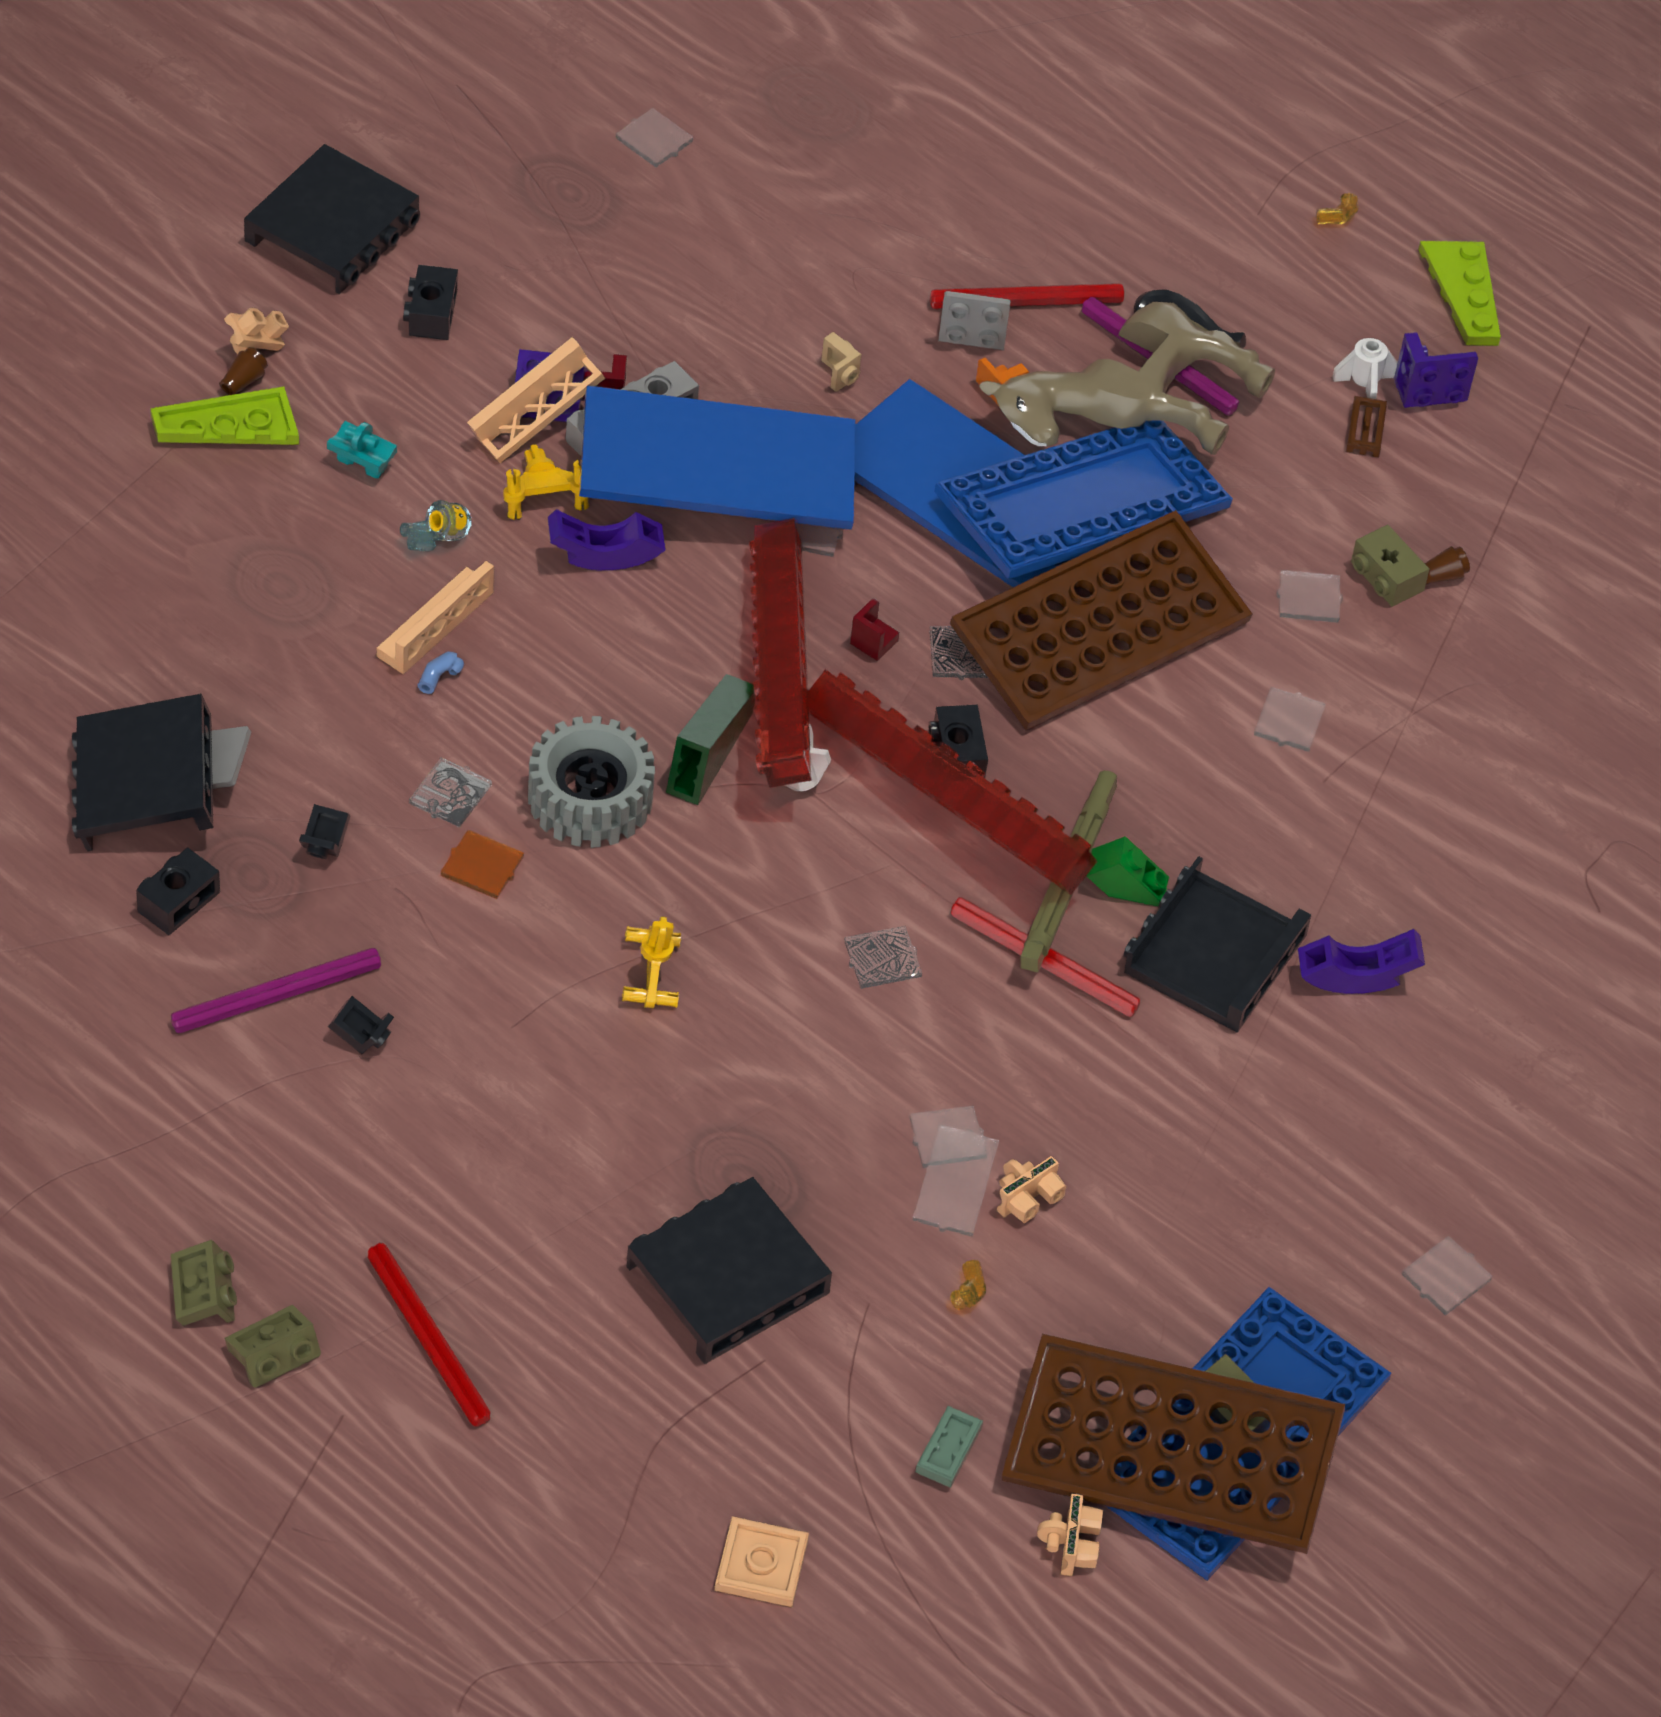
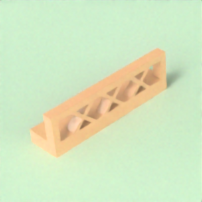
(505, 411)
(437, 618)

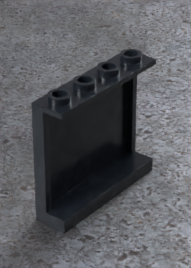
(334, 215)
(143, 767)
(1213, 947)
(731, 1267)

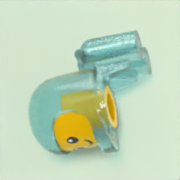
(442, 523)

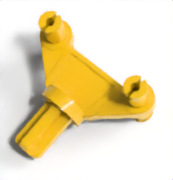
(540, 478)
(656, 947)

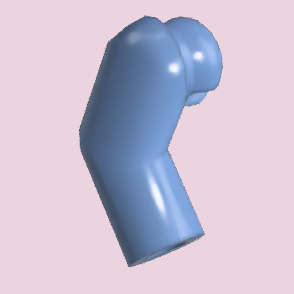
(434, 669)

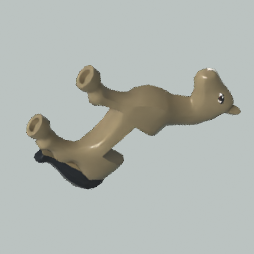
(1126, 398)

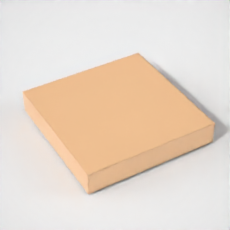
(761, 1561)

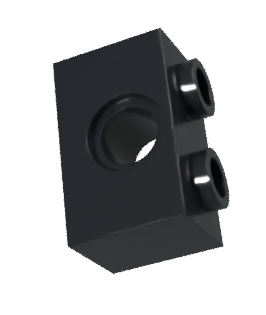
(432, 302)
(962, 731)
(177, 891)

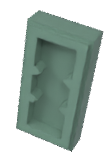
(949, 1446)

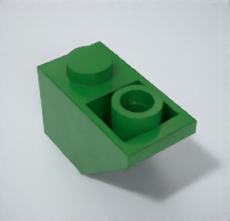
(1127, 873)

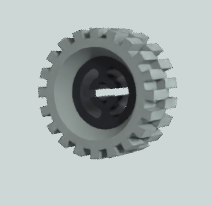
(591, 757)

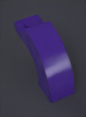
(607, 546)
(1363, 968)

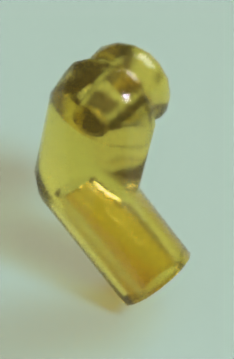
(1341, 213)
(972, 1289)

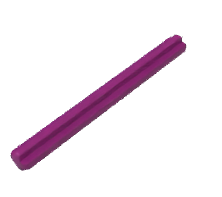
(1188, 376)
(275, 990)

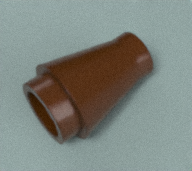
(245, 369)
(1448, 565)

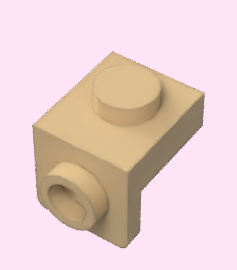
(842, 360)

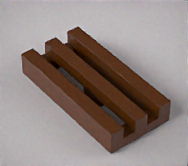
(1363, 444)

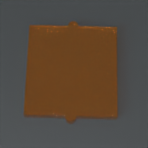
(482, 864)

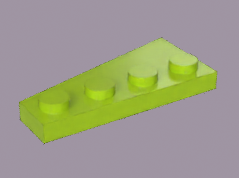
(1467, 287)
(229, 419)

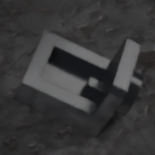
(325, 832)
(360, 1025)

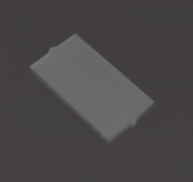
(955, 1180)

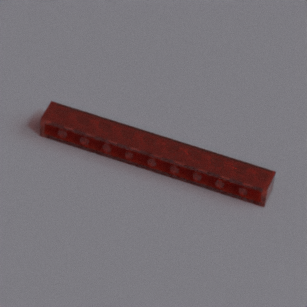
(781, 654)
(950, 782)

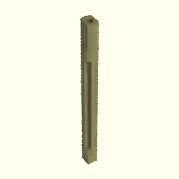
(1057, 900)

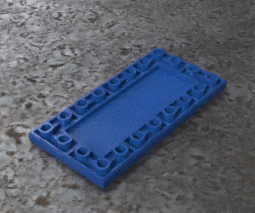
(921, 441)
(718, 457)
(1080, 495)
(1277, 1349)

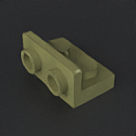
(203, 1283)
(274, 1345)

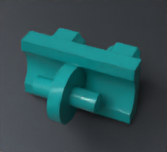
(361, 446)

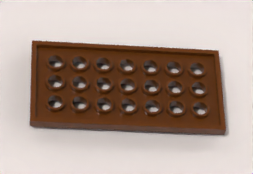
(1097, 639)
(1175, 1502)

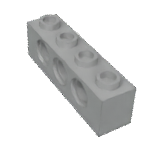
(665, 380)

